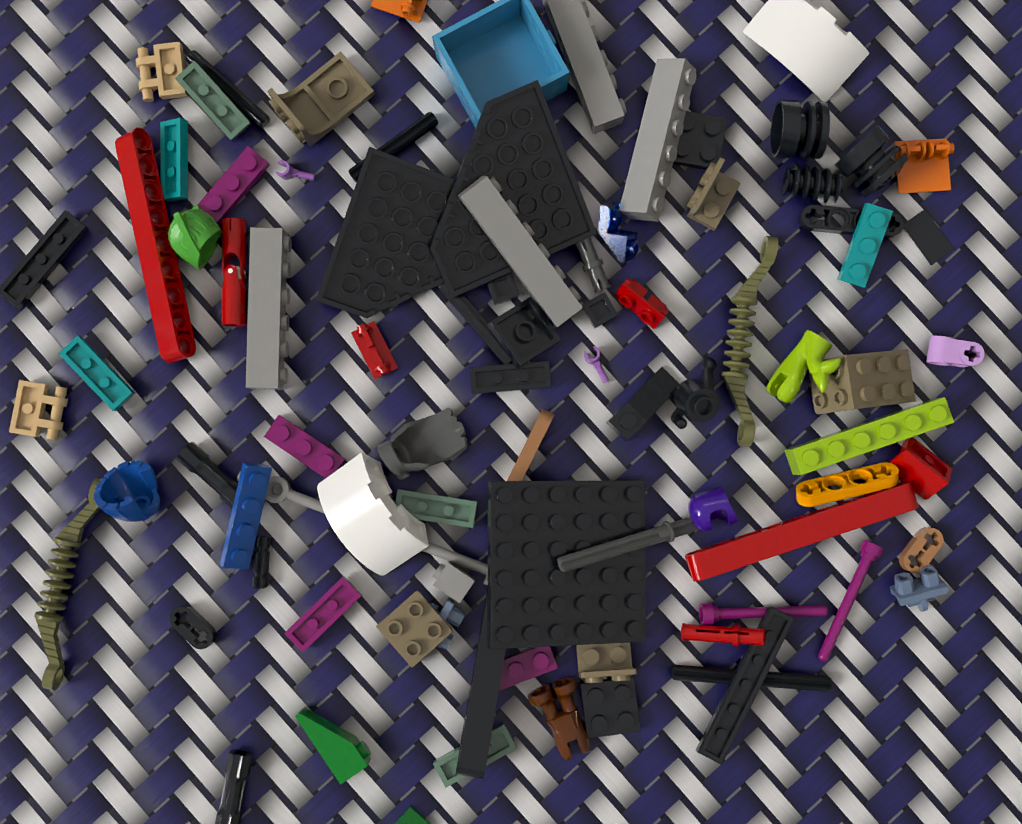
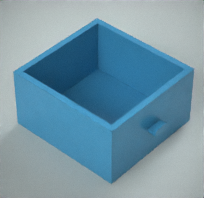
(499, 53)

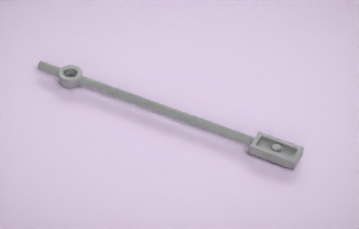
(315, 504)

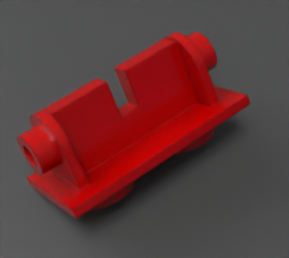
(631, 296)
(374, 349)

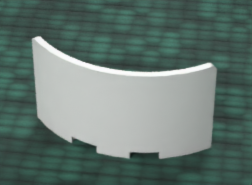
(807, 44)
(367, 518)

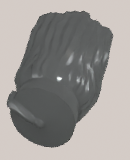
(423, 443)

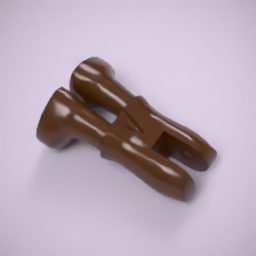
(566, 723)

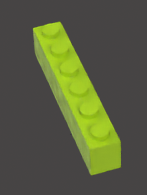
(869, 436)

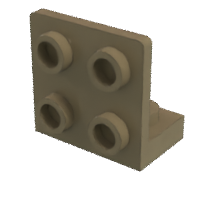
(711, 201)
(414, 628)
(605, 660)

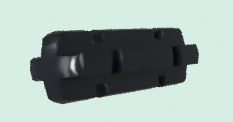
(261, 562)

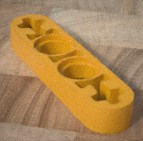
(878, 478)

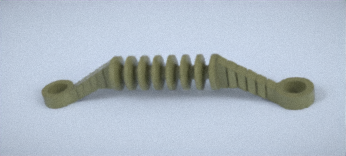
(735, 379)
(49, 620)

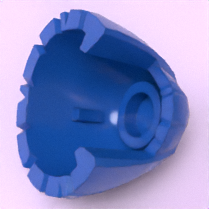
(129, 492)

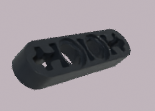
(850, 220)

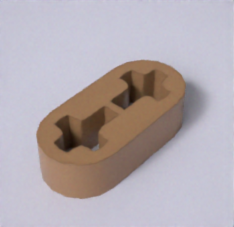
(915, 546)

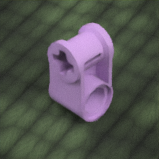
(950, 352)

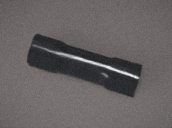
(199, 462)
(236, 775)

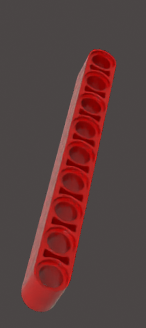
(156, 255)
(801, 531)

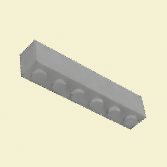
(586, 63)
(658, 139)
(520, 250)
(267, 309)

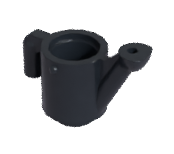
(696, 397)

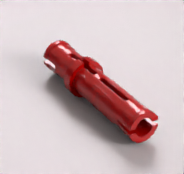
(723, 634)

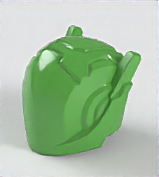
(194, 236)

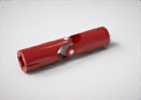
(233, 285)

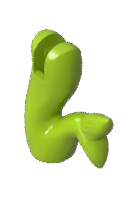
(806, 355)

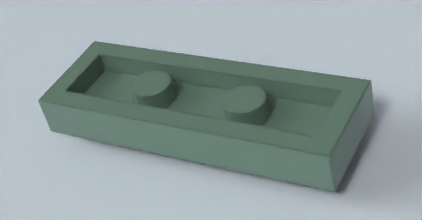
(213, 100)
(438, 508)
(500, 745)

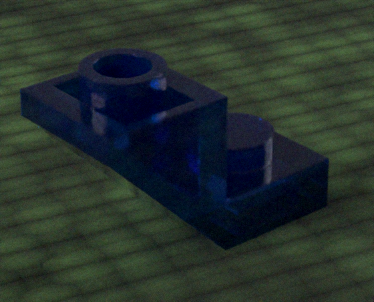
(621, 242)

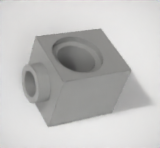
(453, 581)

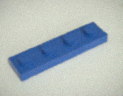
(245, 515)

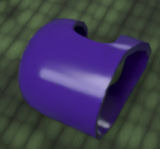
(709, 507)

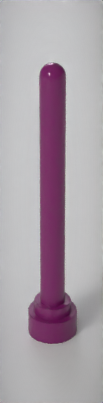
(869, 553)
(709, 614)

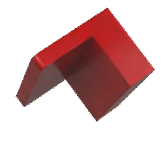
(921, 468)

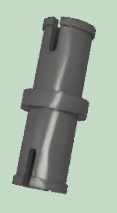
(593, 265)

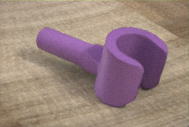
(291, 172)
(597, 364)

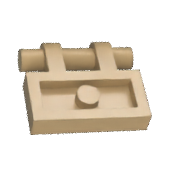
(169, 63)
(30, 409)

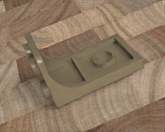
(322, 100)
(866, 382)

